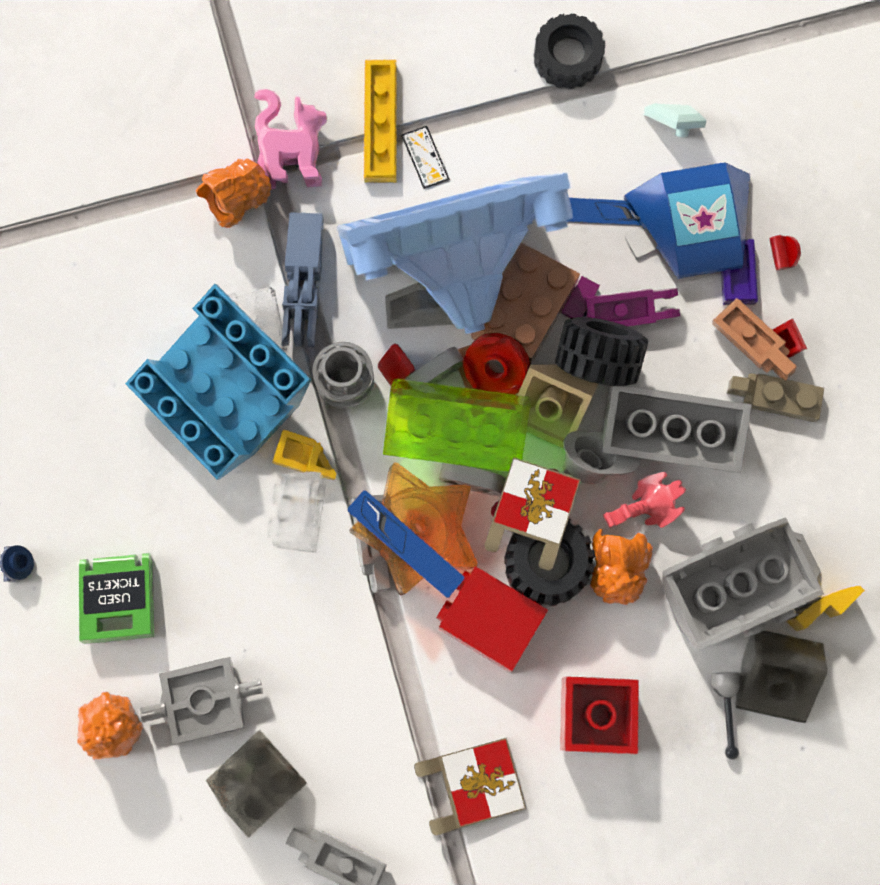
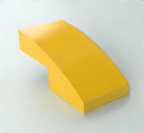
(832, 604)

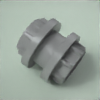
(340, 356)

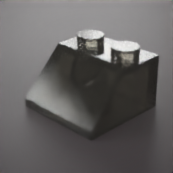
(781, 676)

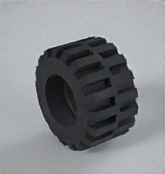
(601, 351)
(550, 591)

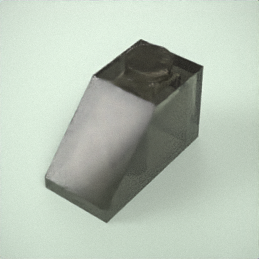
(413, 308)

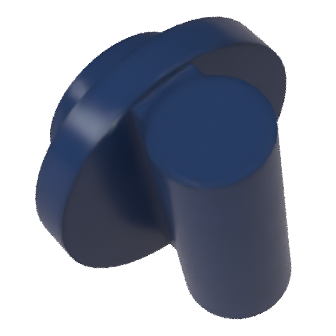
(16, 563)

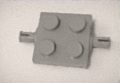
(201, 700)

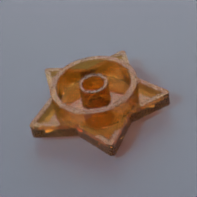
(437, 512)

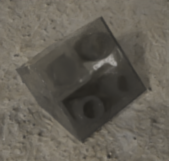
(255, 783)

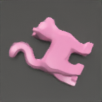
(289, 146)

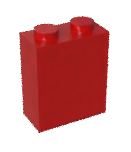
(491, 618)

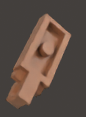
(755, 339)

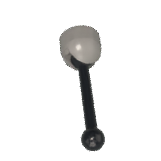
(727, 685)

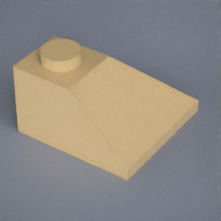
(555, 402)

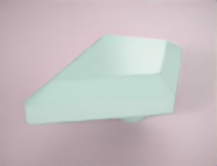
(676, 116)

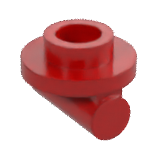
(785, 251)

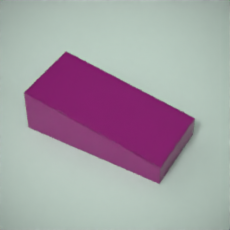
(576, 305)

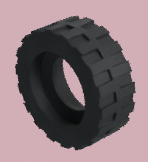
(569, 27)

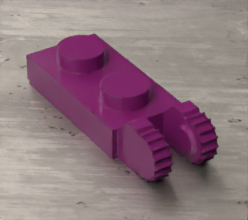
(631, 307)

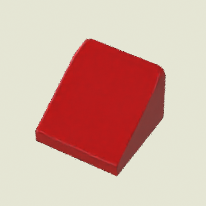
(395, 364)

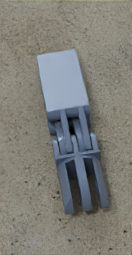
(304, 263)

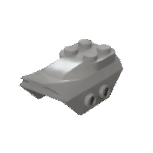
(742, 583)

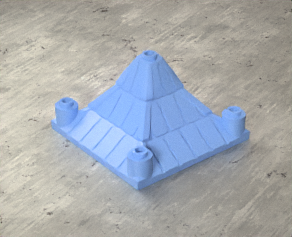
(459, 241)

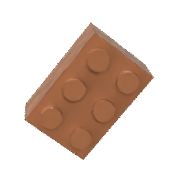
(530, 298)

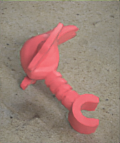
(656, 500)

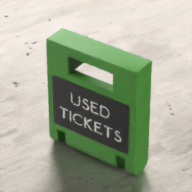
(116, 590)

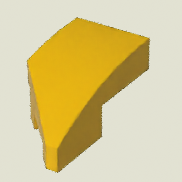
(302, 455)

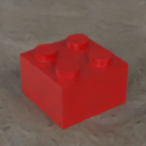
(599, 715)

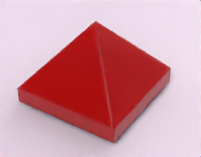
(791, 335)

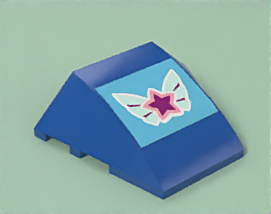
(696, 217)

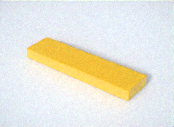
(380, 121)

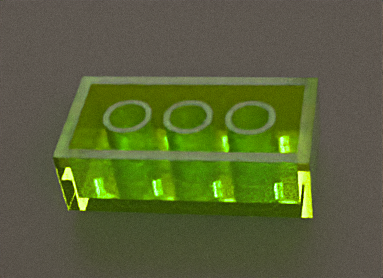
(455, 425)

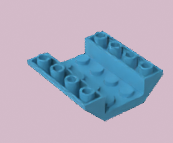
(221, 385)

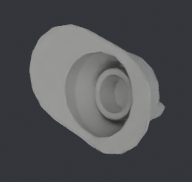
(588, 462)

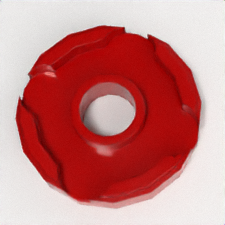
(500, 348)

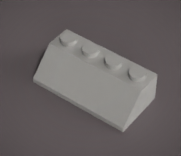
(675, 428)

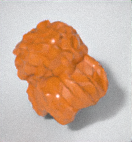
(234, 190)
(620, 567)
(108, 726)

